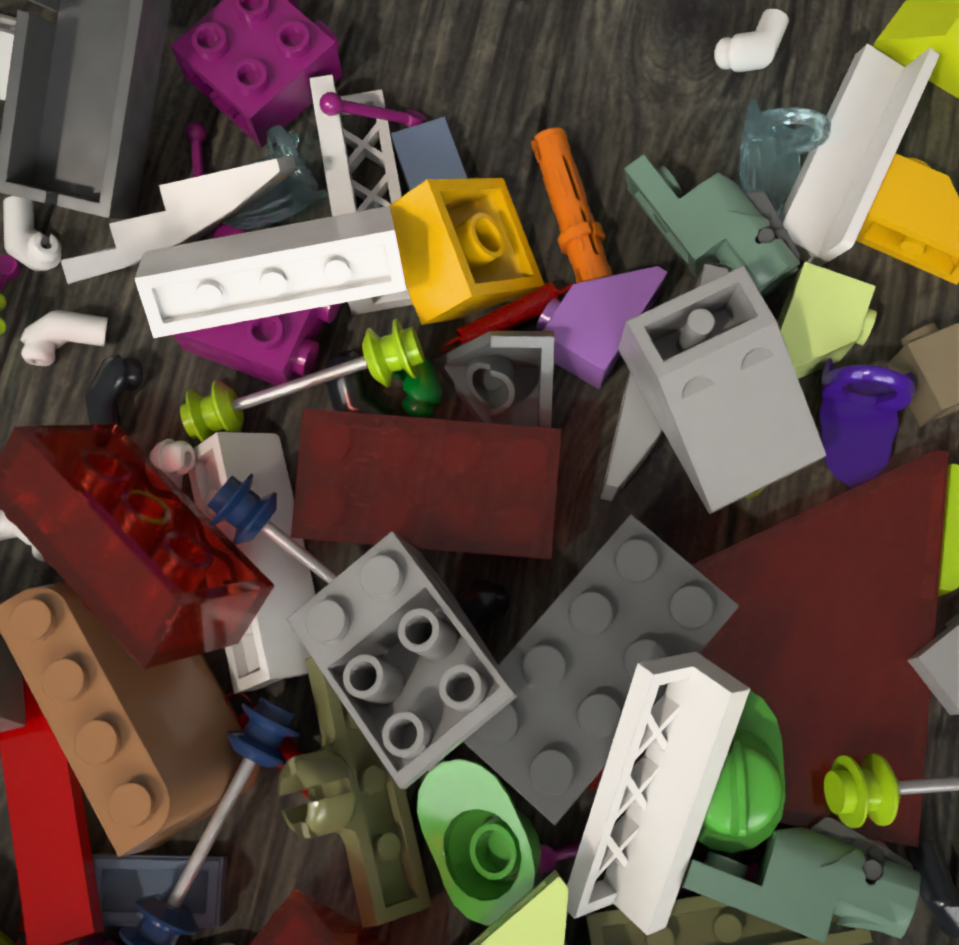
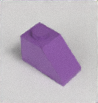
(593, 319)

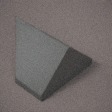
(504, 377)

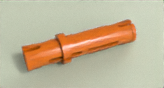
(580, 234)

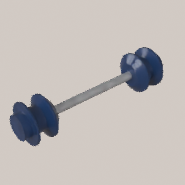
(251, 514)
(258, 743)

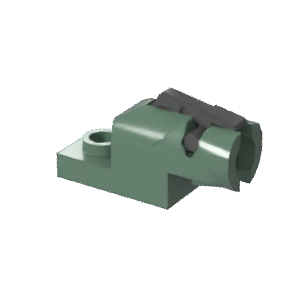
(716, 225)
(811, 877)

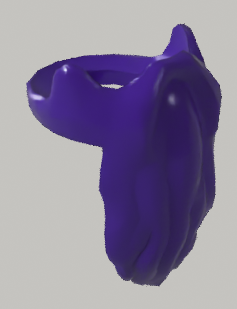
(861, 418)

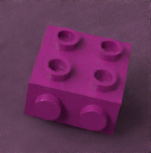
(257, 61)
(266, 347)

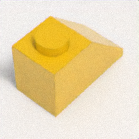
(916, 218)

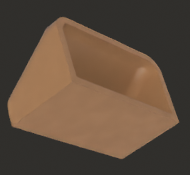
(138, 739)

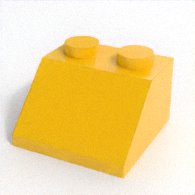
(462, 247)

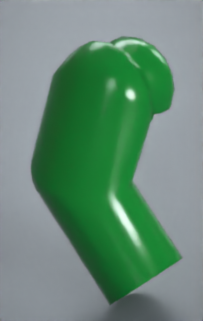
(422, 391)

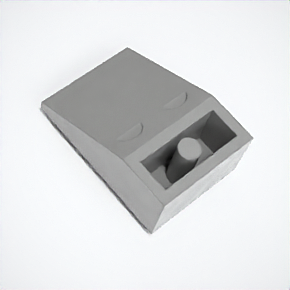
(723, 388)
(402, 658)

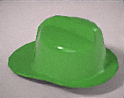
(750, 786)
(477, 839)

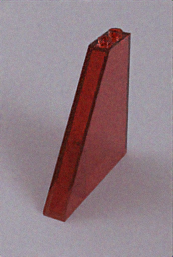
(828, 632)

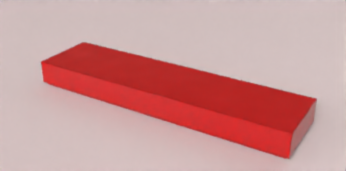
(48, 834)

